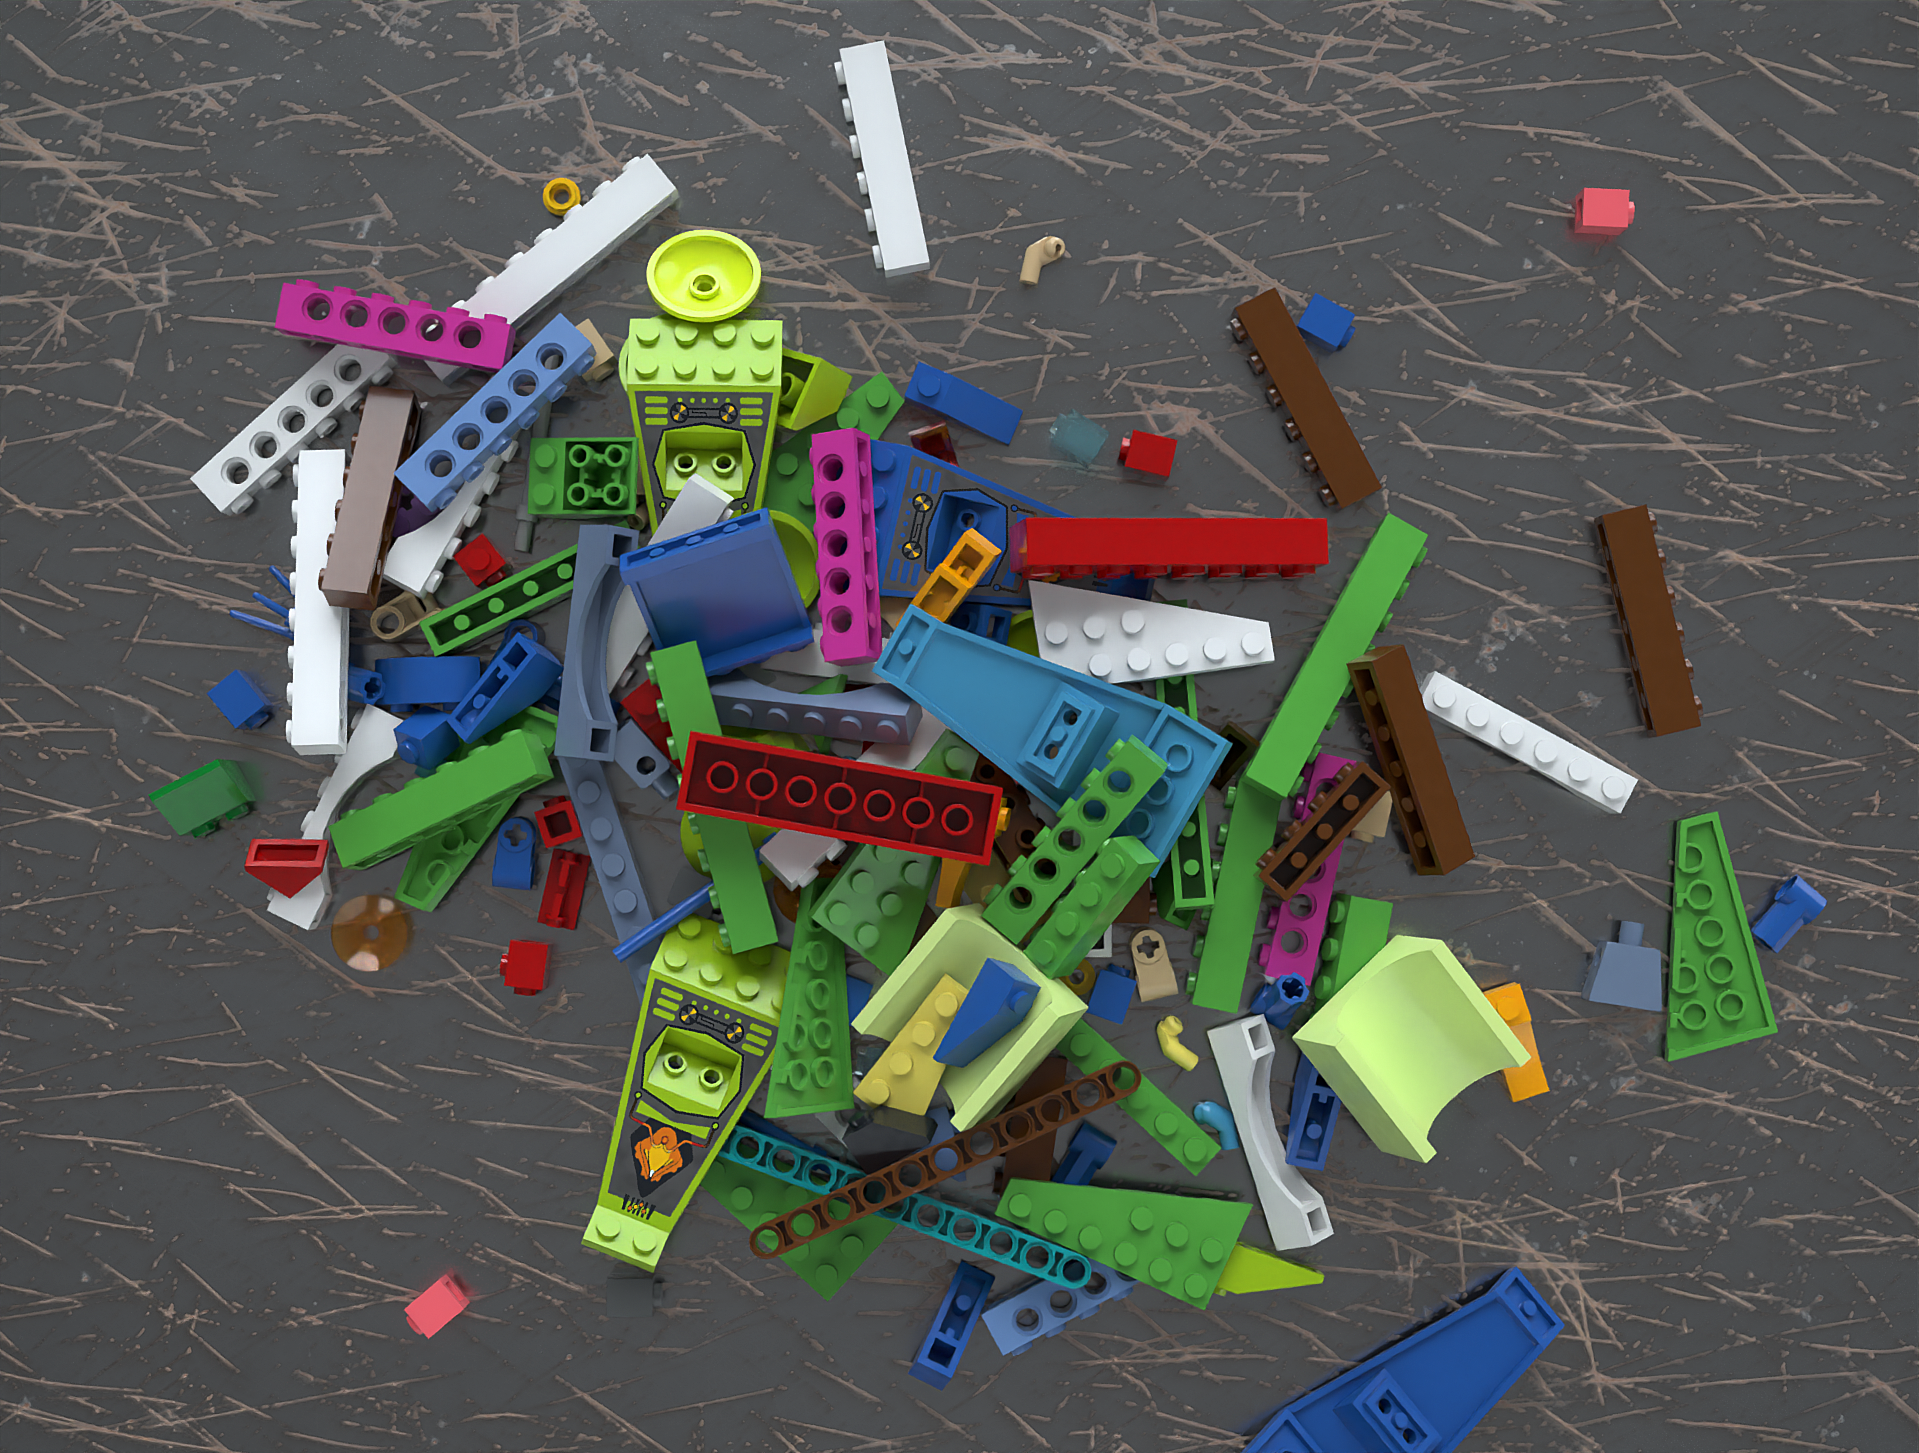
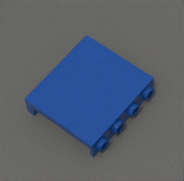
(724, 590)

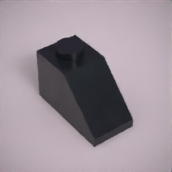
(886, 1136)

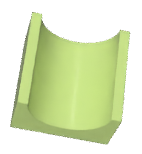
(959, 947)
(1407, 1042)

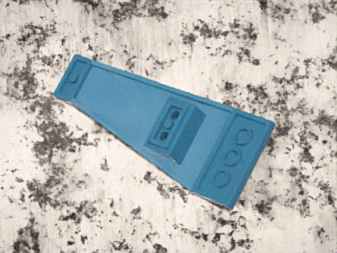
(1021, 708)

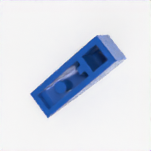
(962, 403)
(508, 686)
(990, 1011)
(1311, 1118)
(951, 1326)

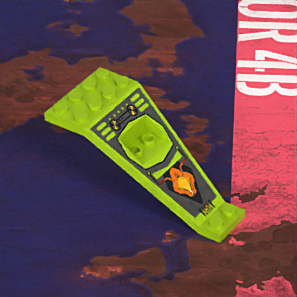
(704, 401)
(716, 1020)

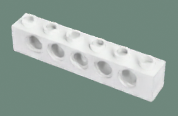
(216, 476)

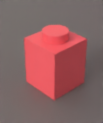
(1603, 211)
(435, 1307)

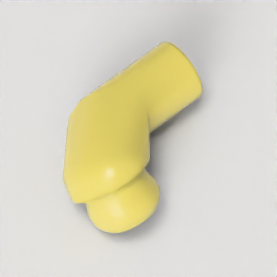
(1170, 1044)

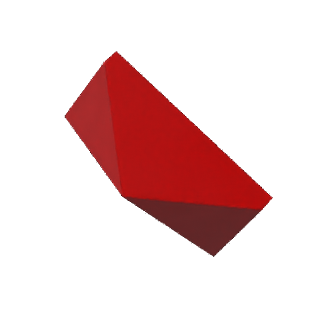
(286, 863)

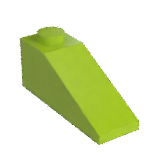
(1258, 1270)

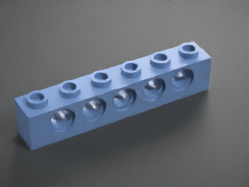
(557, 338)
(1036, 1295)

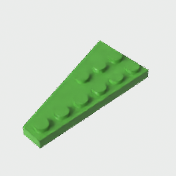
(790, 470)
(442, 858)
(883, 890)
(1713, 968)
(813, 1035)
(761, 1197)
(1150, 1236)

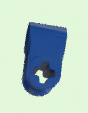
(515, 862)

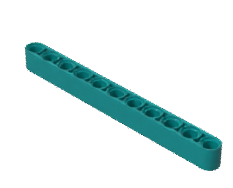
(908, 1215)

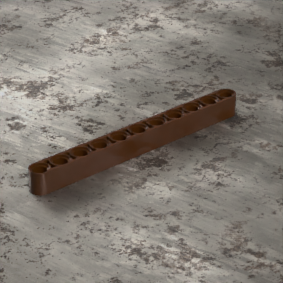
(925, 1160)

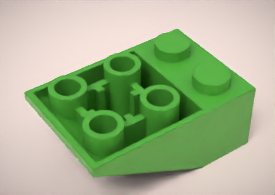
(583, 477)

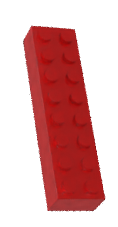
(1168, 546)
(839, 798)

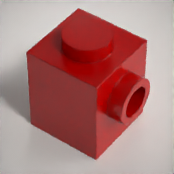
(483, 562)
(558, 822)
(526, 966)

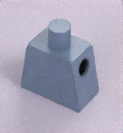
(634, 744)
(1625, 972)

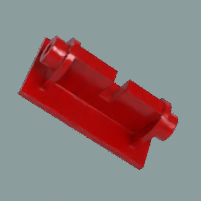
(563, 889)

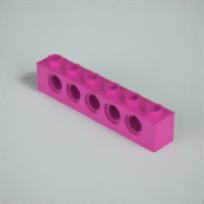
(297, 319)
(859, 563)
(1316, 889)

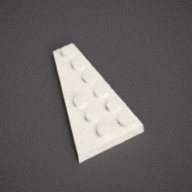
(1140, 639)

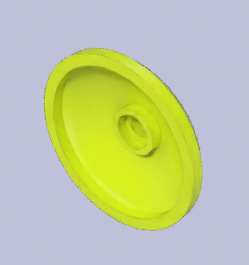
(703, 275)

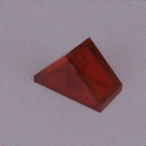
(934, 441)

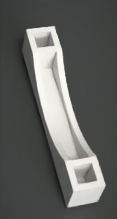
(420, 555)
(1526, 742)
(368, 750)
(1290, 1204)

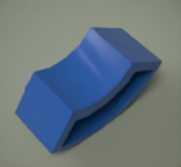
(427, 681)

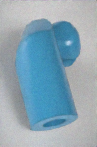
(1219, 1119)

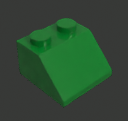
(204, 798)

